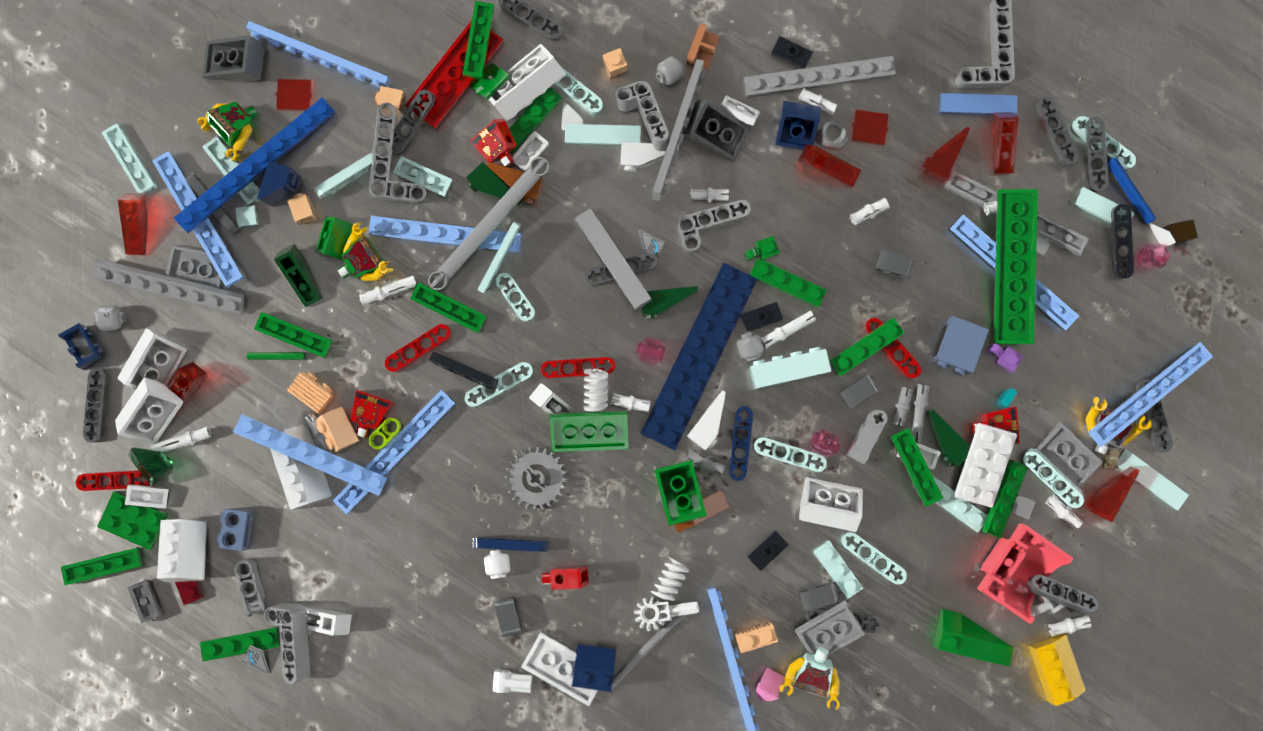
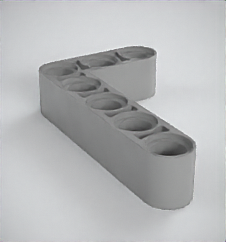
(997, 49)
(385, 160)

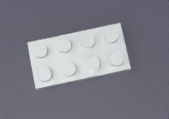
(985, 465)
(555, 665)

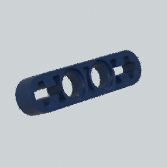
(736, 443)
(510, 544)

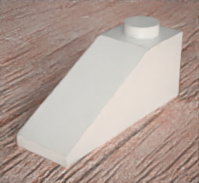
(639, 155)
(707, 427)
(328, 621)

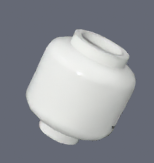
(497, 564)

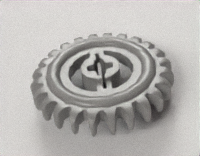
(549, 492)

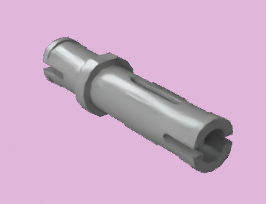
(920, 411)

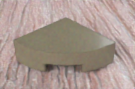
(1111, 459)

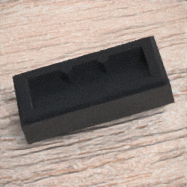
(791, 52)
(761, 317)
(767, 550)

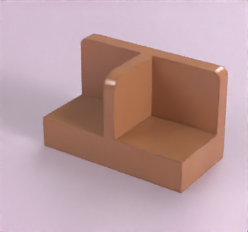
(702, 47)

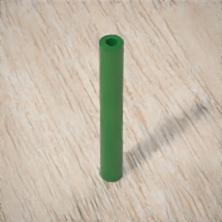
(276, 355)

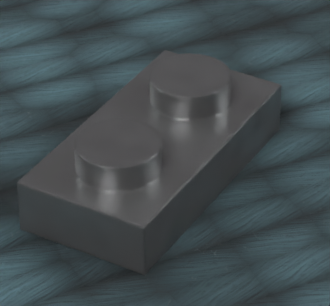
(144, 601)

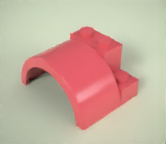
(1014, 563)

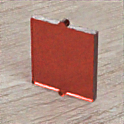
(293, 94)
(870, 127)

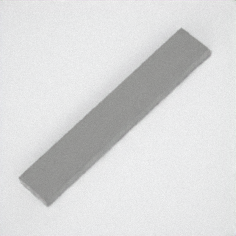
(613, 259)

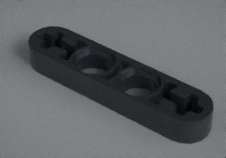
(1122, 241)
(463, 370)

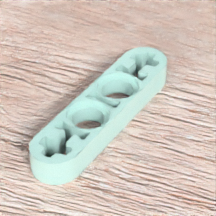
(576, 85)
(1109, 140)
(344, 177)
(500, 388)
(790, 452)
(1056, 476)
(874, 556)

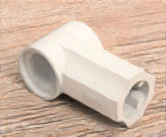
(506, 681)

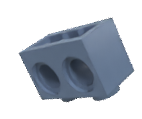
(240, 530)

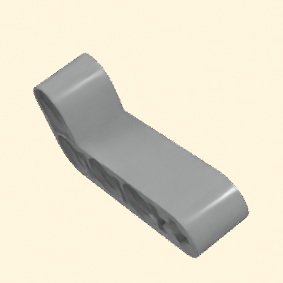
(636, 100)
(715, 221)
(293, 639)

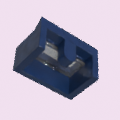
(81, 345)

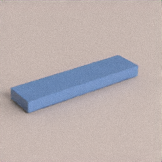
(977, 103)

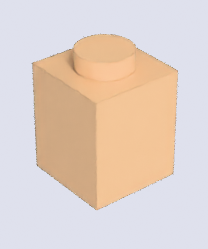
(615, 63)
(392, 96)
(302, 208)

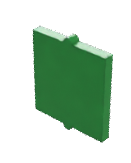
(492, 80)

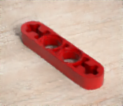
(419, 350)
(890, 350)
(577, 363)
(114, 480)

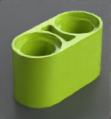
(384, 431)

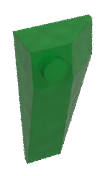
(966, 638)

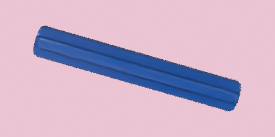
(1131, 190)

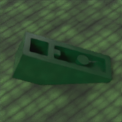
(487, 183)
(298, 274)
(665, 300)
(949, 442)

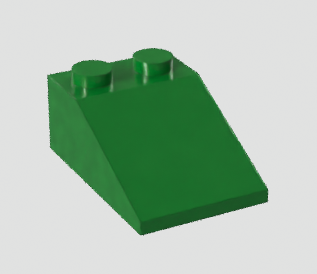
(680, 493)

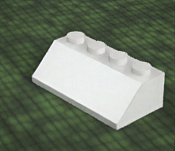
(526, 82)
(300, 481)

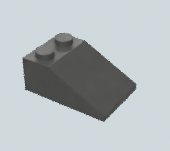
(234, 59)
(716, 130)

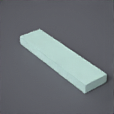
(601, 134)
(216, 150)
(129, 159)
(499, 257)
(1152, 480)

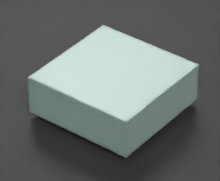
(246, 216)

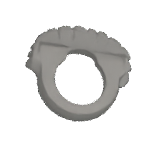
(822, 136)

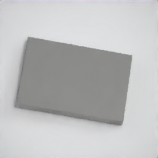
(192, 266)
(1069, 454)
(831, 630)

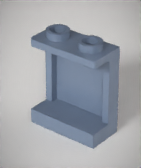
(961, 345)

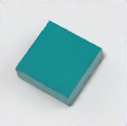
(1006, 398)

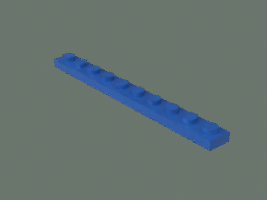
(254, 165)

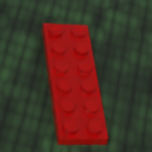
(447, 77)

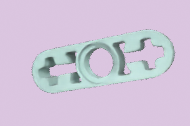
(511, 282)

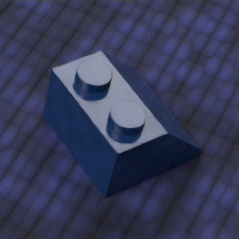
(797, 125)
(278, 184)
(594, 667)

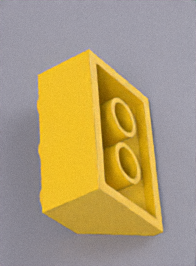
(1057, 669)

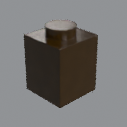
(1182, 231)

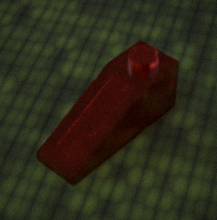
(1004, 141)
(942, 161)
(829, 165)
(133, 222)
(187, 382)
(1109, 497)

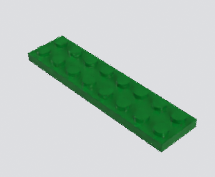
(1015, 266)

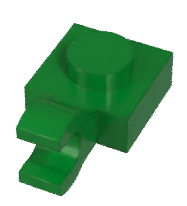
(764, 248)

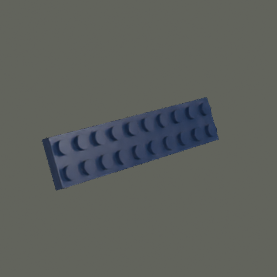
(699, 356)

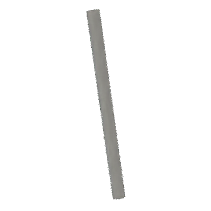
(645, 649)

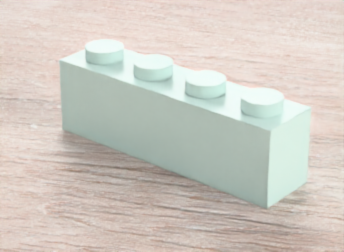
(789, 369)

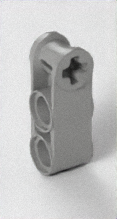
(867, 437)
(251, 598)

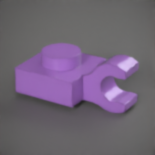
(1007, 357)

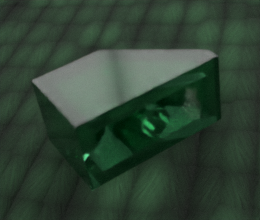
(151, 464)

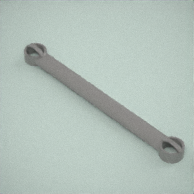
(488, 223)

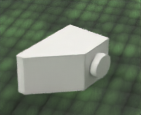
(549, 401)

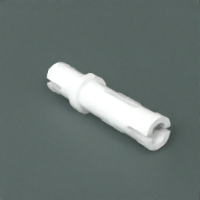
(380, 293)
(788, 329)
(190, 437)

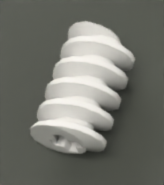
(597, 390)
(671, 580)

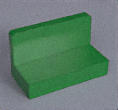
(333, 237)

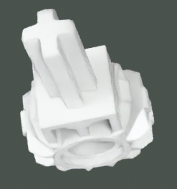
(664, 612)

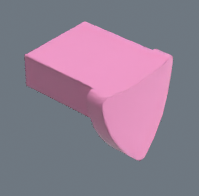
(769, 685)

